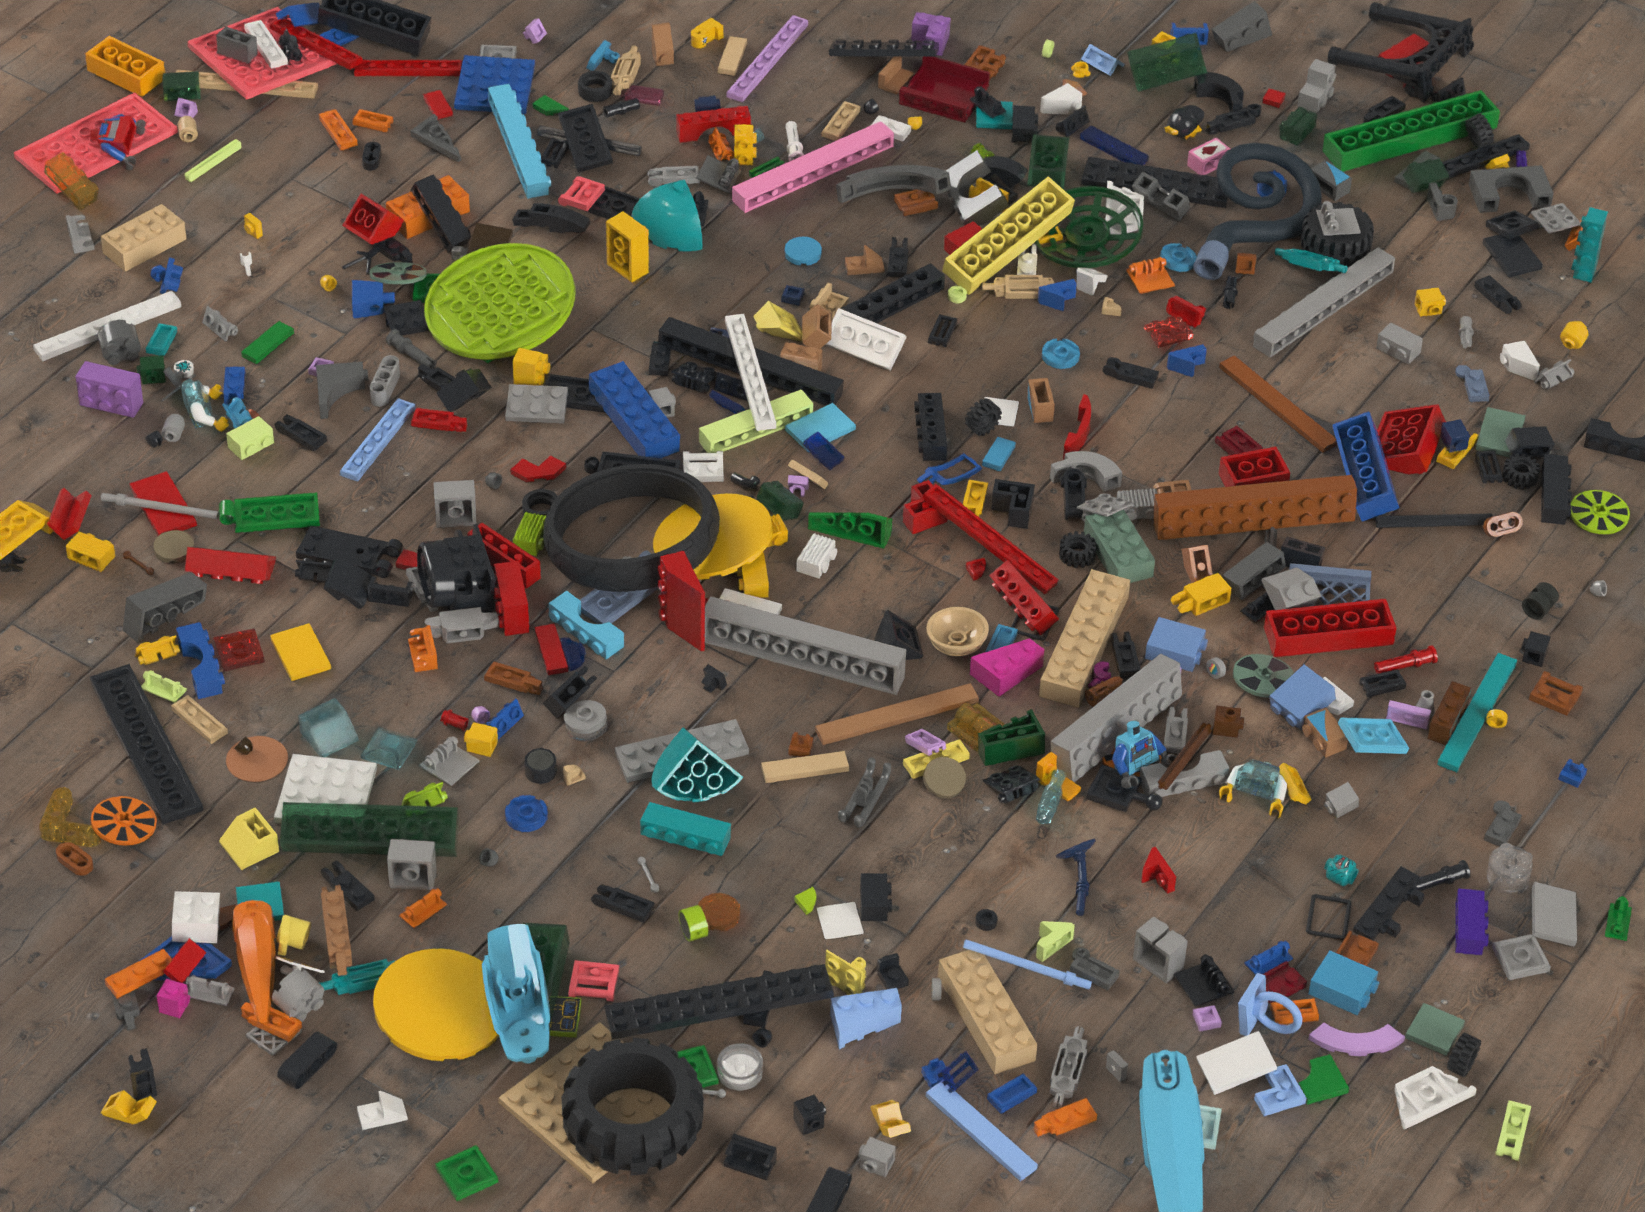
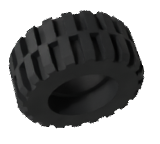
(1346, 247)

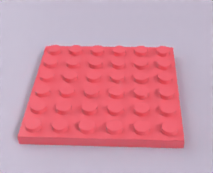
(256, 76)

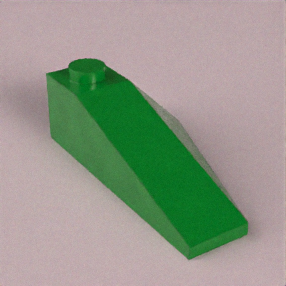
(857, 527)

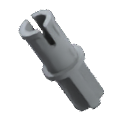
(1466, 331)

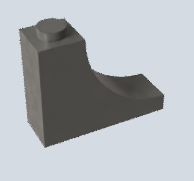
(338, 380)

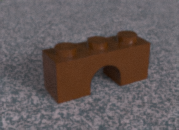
(1450, 709)

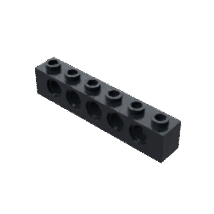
(898, 294)

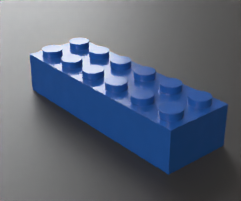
(634, 411)
(1366, 462)

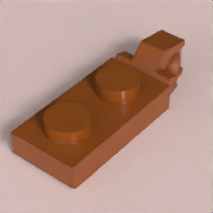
(513, 678)

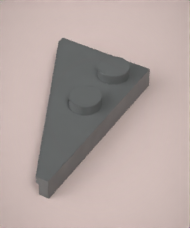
(435, 136)

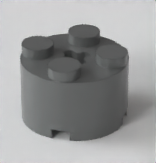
(119, 342)

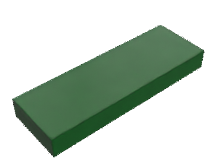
(267, 342)

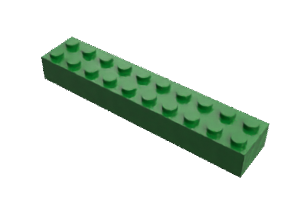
(1407, 131)

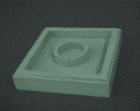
(1435, 1029)

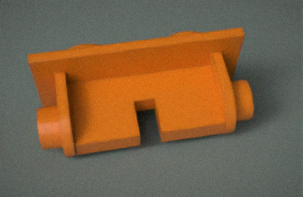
(720, 145)
(423, 908)

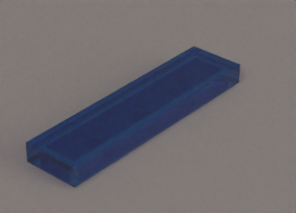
(1113, 146)

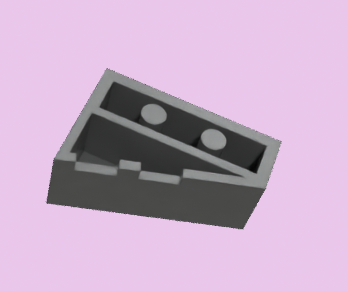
(1243, 28)

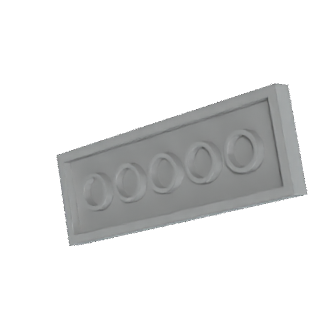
(640, 758)

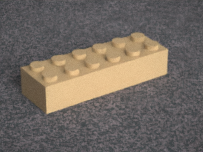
(987, 1011)

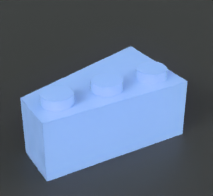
(864, 1013)

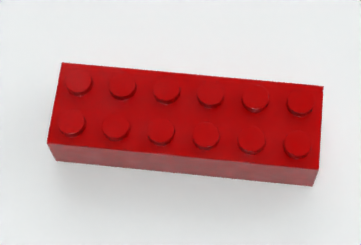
(1330, 627)

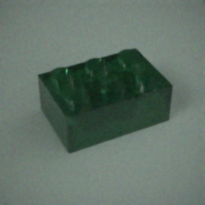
(1048, 159)

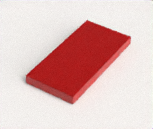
(162, 489)

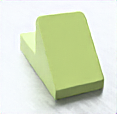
(1053, 937)

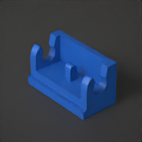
(1202, 33)

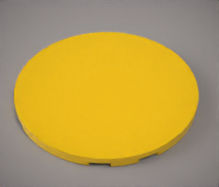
(741, 539)
(435, 1005)

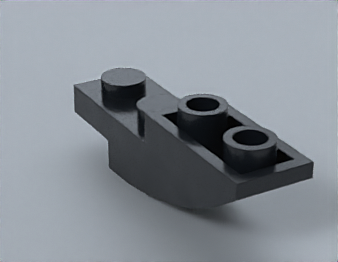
(556, 217)

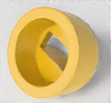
(915, 122)
(328, 282)

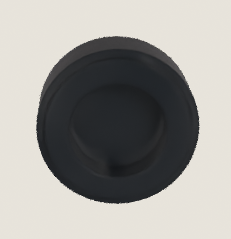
(986, 919)

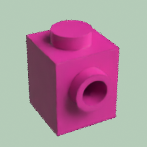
(173, 998)

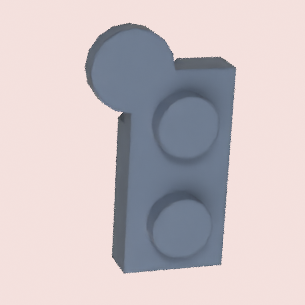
(1474, 383)

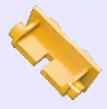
(148, 651)

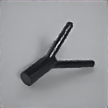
(366, 255)

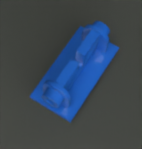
(506, 718)
(1270, 958)

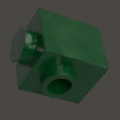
(152, 369)

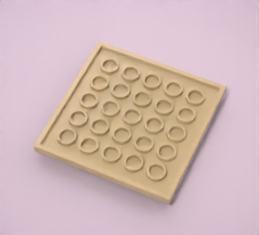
(539, 1104)

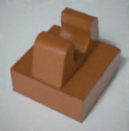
(1245, 263)
(800, 745)

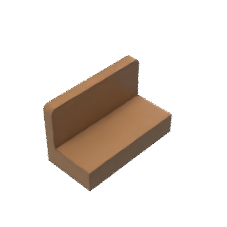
(893, 76)

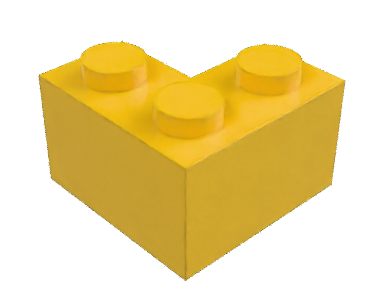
(530, 367)

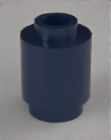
(707, 103)

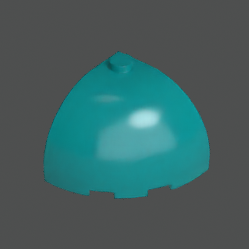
(670, 217)
(692, 770)

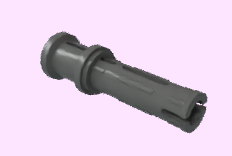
(405, 346)

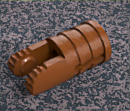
(1102, 690)

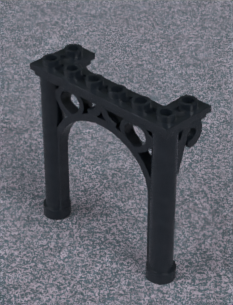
(1457, 38)

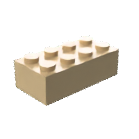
(143, 237)

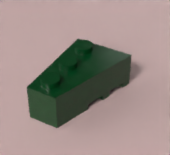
(1013, 741)

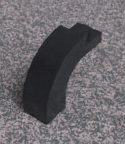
(1219, 87)

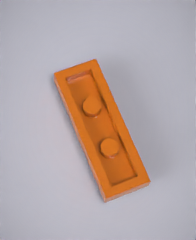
(338, 129)
(138, 974)

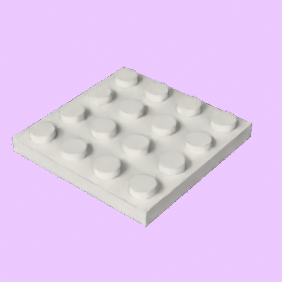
(326, 781)

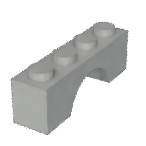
(1209, 772)

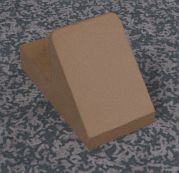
(865, 264)

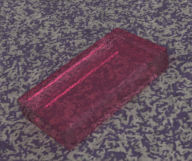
(645, 94)

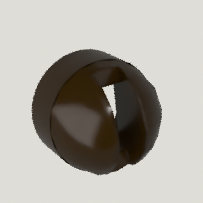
(244, 747)

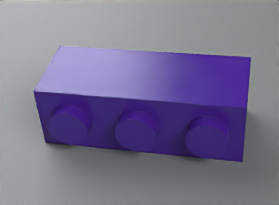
(1471, 922)

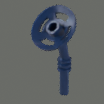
(1082, 887)

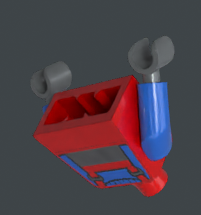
(117, 137)

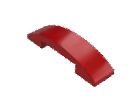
(1076, 441)

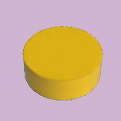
(1496, 718)

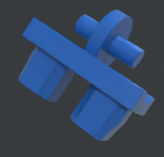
(169, 276)

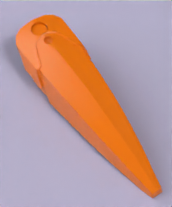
(256, 952)

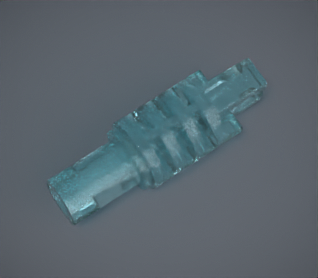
(1050, 798)

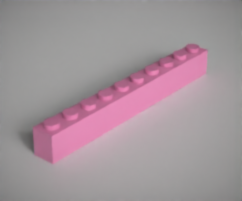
(812, 167)

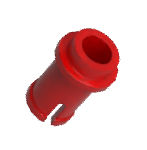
(454, 720)

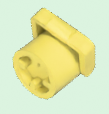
(292, 933)

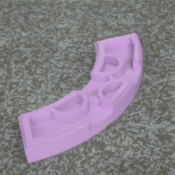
(1356, 1043)

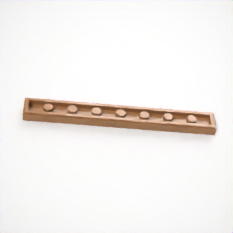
(896, 714)

